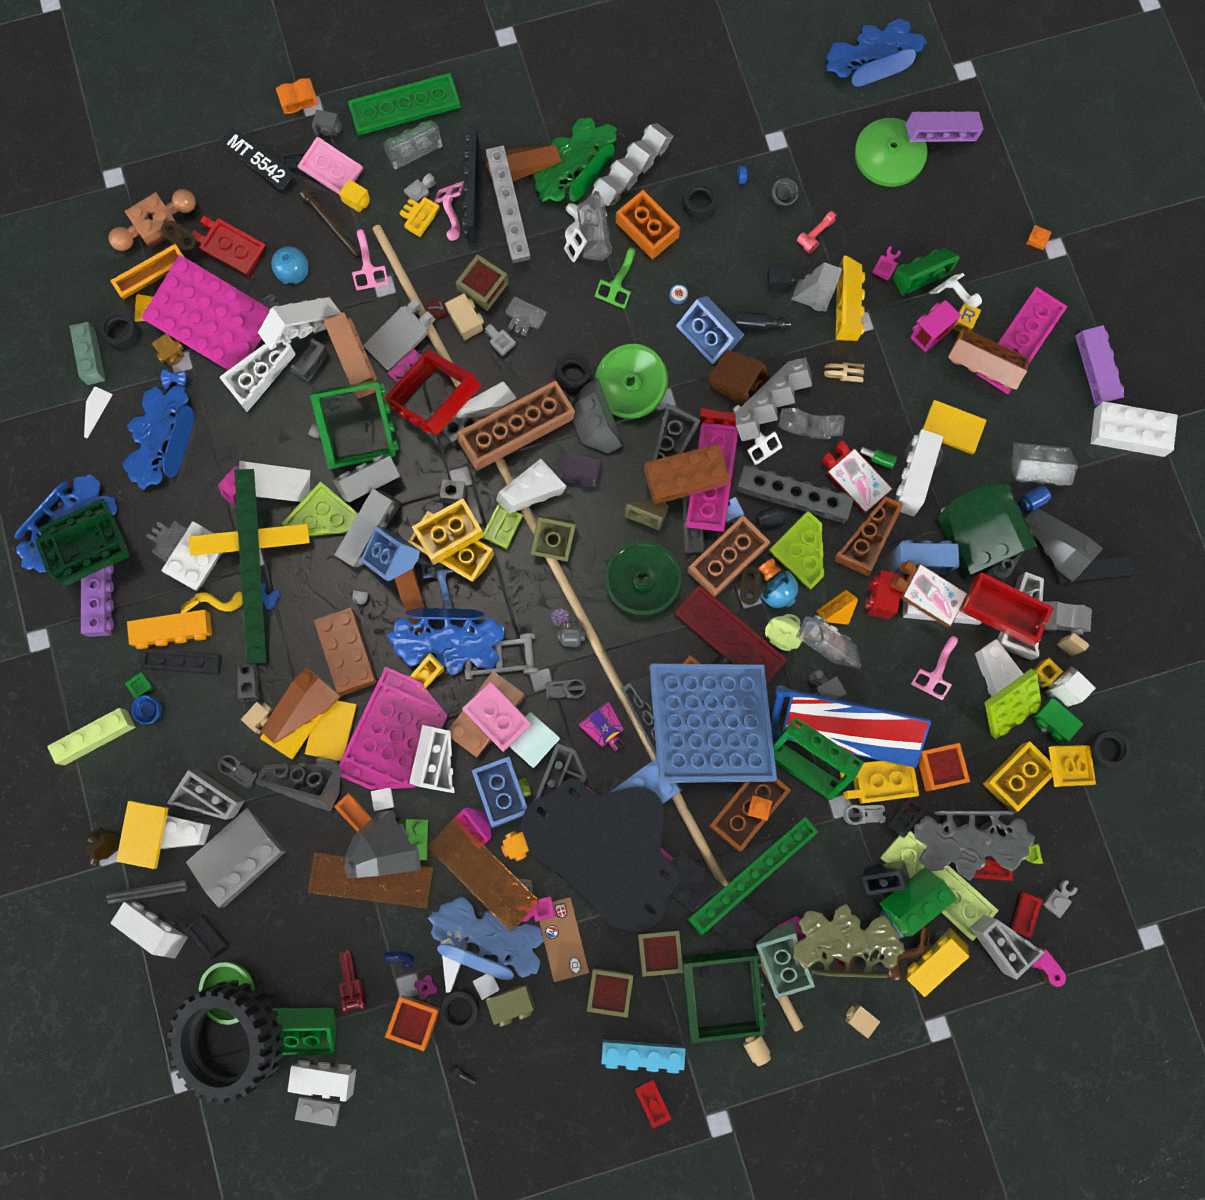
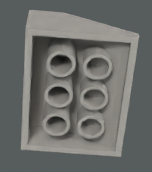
(234, 858)

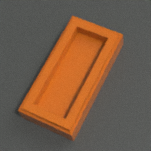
(353, 812)

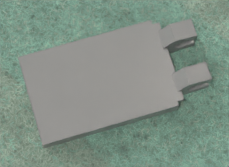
(399, 335)

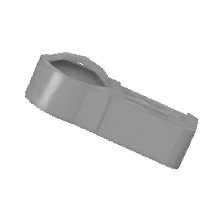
(867, 814)

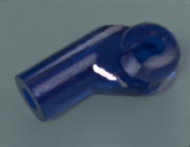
(398, 956)

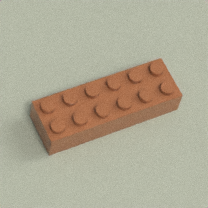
(515, 425)

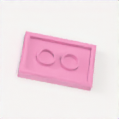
(329, 165)
(496, 716)

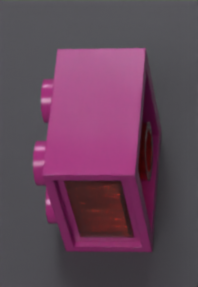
(935, 325)

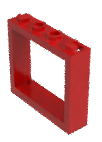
(417, 376)

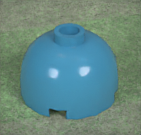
(289, 265)
(781, 591)

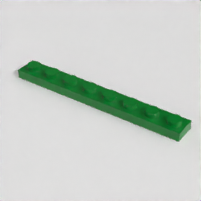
(752, 876)

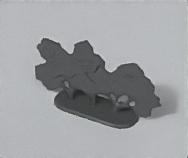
(968, 845)

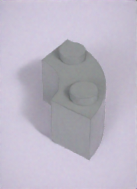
(1069, 618)

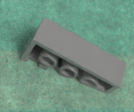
(376, 511)

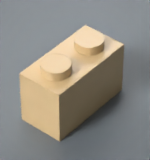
(464, 317)

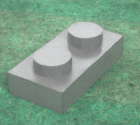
(317, 1111)

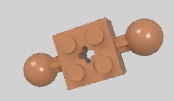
(148, 219)

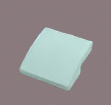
(535, 741)

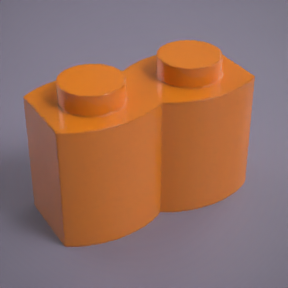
(297, 95)

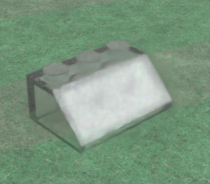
(413, 144)
(594, 227)
(1043, 464)
(829, 642)

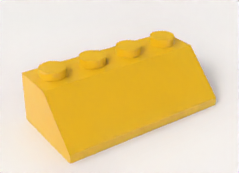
(849, 301)
(466, 562)

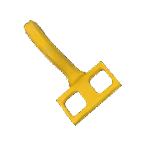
(232, 605)

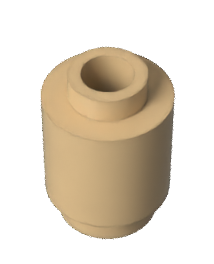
(757, 1050)

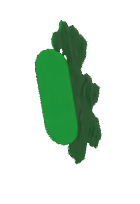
(577, 155)

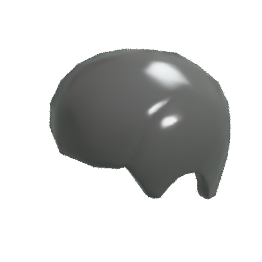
(784, 192)

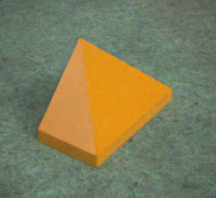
(839, 609)

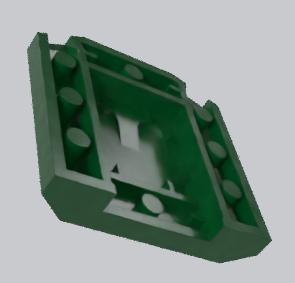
(986, 527)
(81, 543)

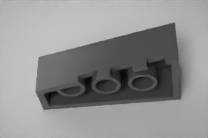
(675, 433)
(639, 698)

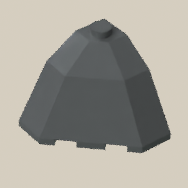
(381, 849)

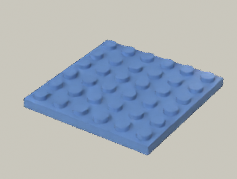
(712, 723)

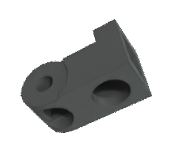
(248, 683)

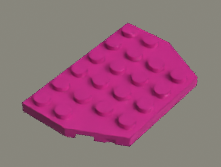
(389, 733)

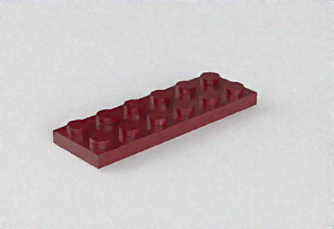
(728, 633)

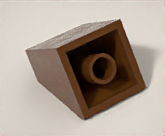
(738, 376)

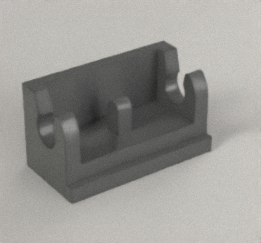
(310, 360)

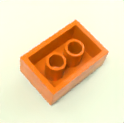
(647, 224)

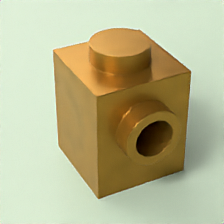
(168, 350)

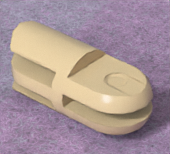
(845, 371)

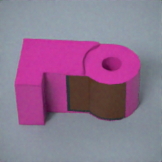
(1050, 969)

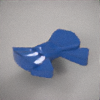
(168, 377)
(271, 599)

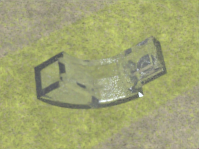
(811, 425)

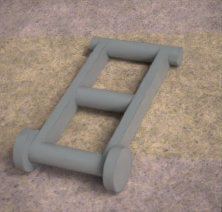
(525, 639)

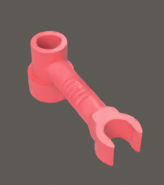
(809, 241)

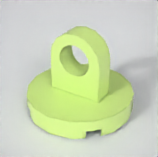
(783, 632)

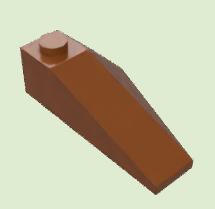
(529, 160)
(301, 702)

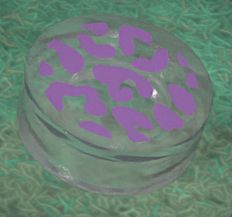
(559, 616)

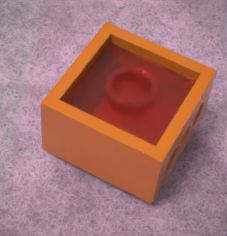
(943, 767)
(412, 1022)

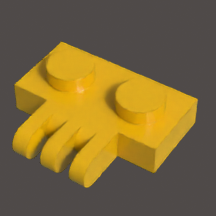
(419, 215)

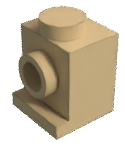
(257, 716)

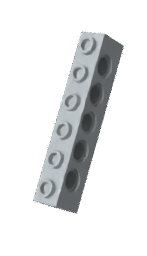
(507, 204)

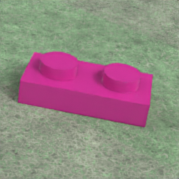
(404, 366)

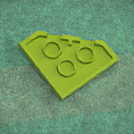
(322, 513)
(802, 550)

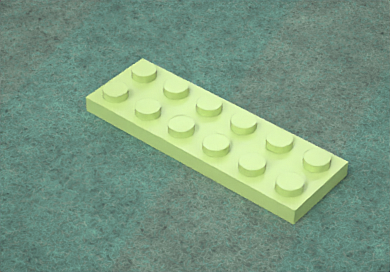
(969, 904)

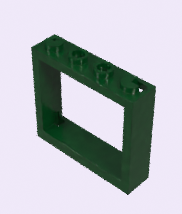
(726, 1031)

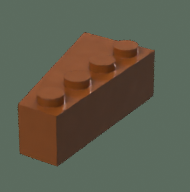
(868, 542)

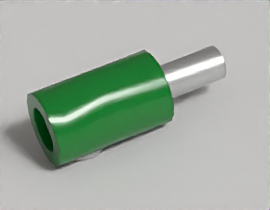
(880, 457)

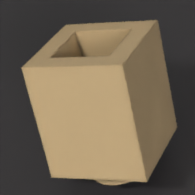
(861, 1020)

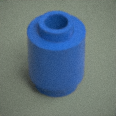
(1035, 498)

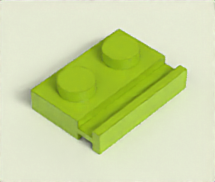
(502, 527)

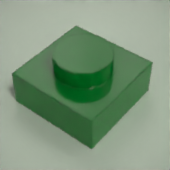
(139, 685)

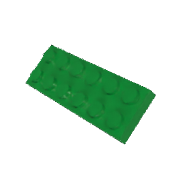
(404, 104)

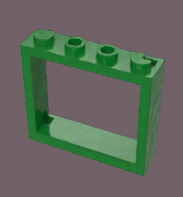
(331, 459)
(821, 747)

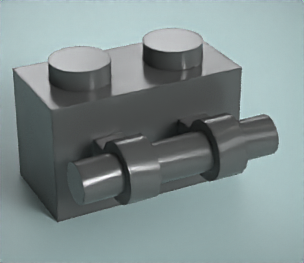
(826, 688)

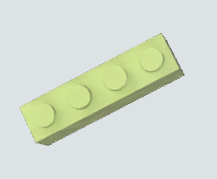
(91, 736)

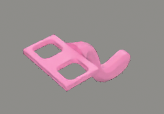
(454, 232)
(367, 268)
(936, 675)

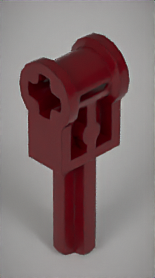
(351, 988)

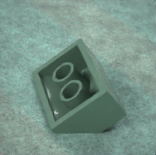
(778, 959)

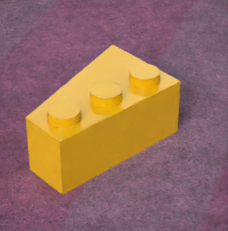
(938, 962)

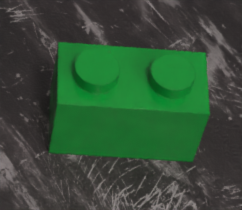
(1057, 720)

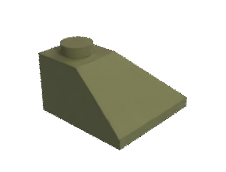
(647, 513)
(553, 538)

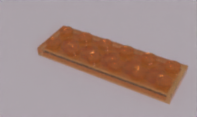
(483, 874)
(400, 888)

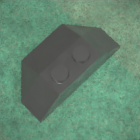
(594, 419)
(562, 766)

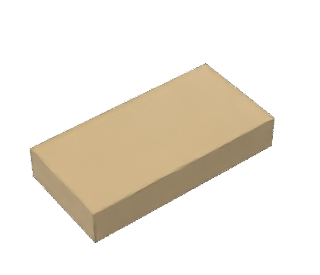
(1073, 644)

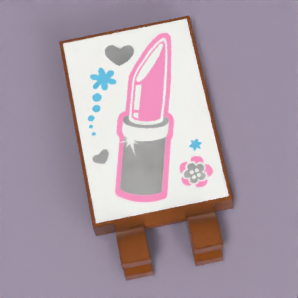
(930, 593)

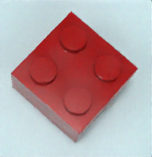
(883, 598)

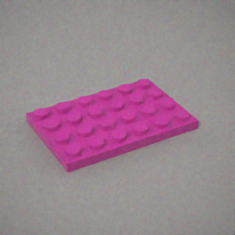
(207, 314)

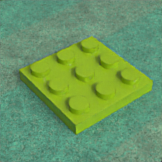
(1013, 704)

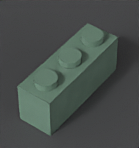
(87, 353)

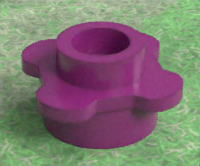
(431, 989)

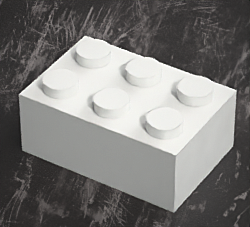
(190, 569)

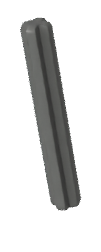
(148, 891)

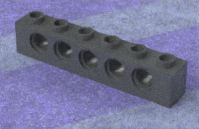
(802, 502)

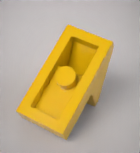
(428, 671)

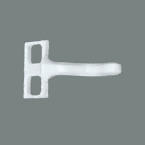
(571, 232)
(972, 301)
(762, 443)

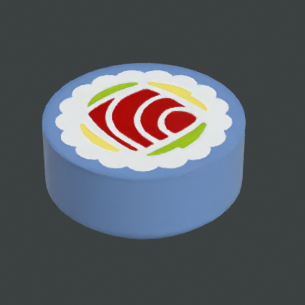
(678, 294)

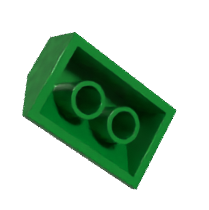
(925, 270)
(918, 903)
(307, 1030)

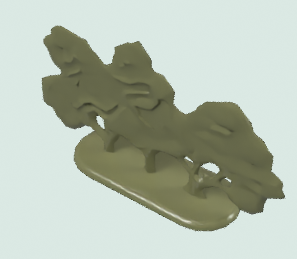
(844, 940)

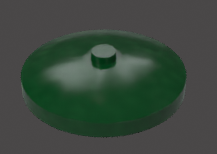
(643, 578)

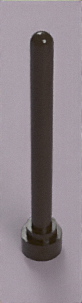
(309, 197)

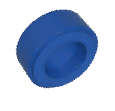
(742, 174)

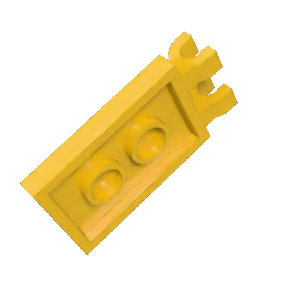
(883, 782)

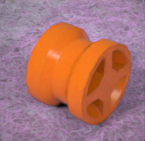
(769, 569)

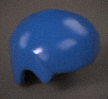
(146, 709)

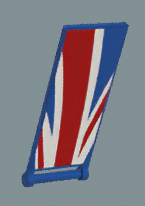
(856, 727)

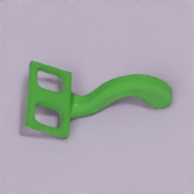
(616, 285)

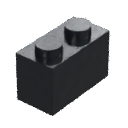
(885, 878)

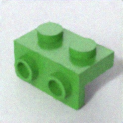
(417, 834)

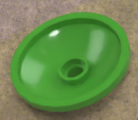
(224, 972)

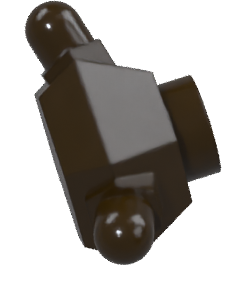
(102, 845)

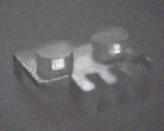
(524, 315)
(166, 539)

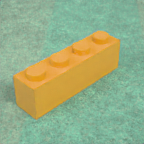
(146, 272)
(169, 629)

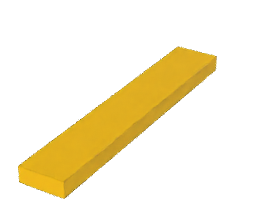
(267, 538)

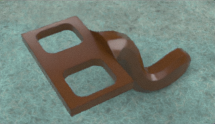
(922, 947)

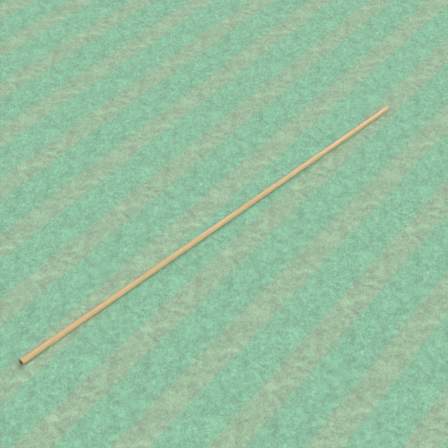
(580, 614)

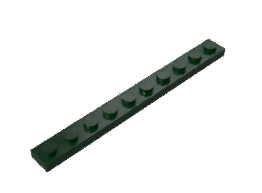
(250, 566)

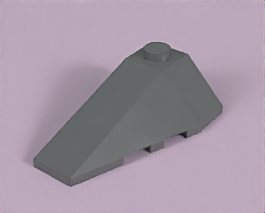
(1065, 545)
(308, 783)

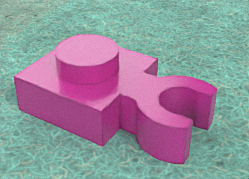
(886, 265)
(542, 910)

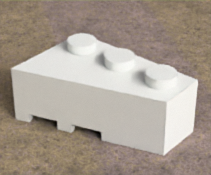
(183, 833)
(148, 930)

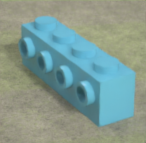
(643, 1055)

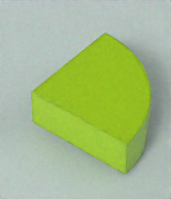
(525, 787)
(1034, 854)

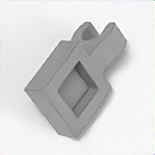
(419, 190)
(499, 340)

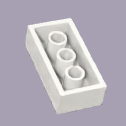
(1134, 429)

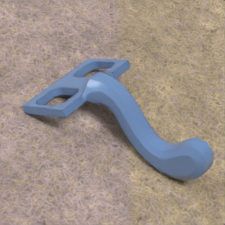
(440, 575)

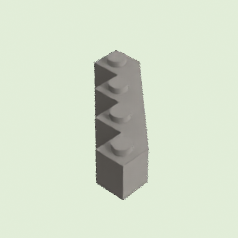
(638, 160)
(773, 394)

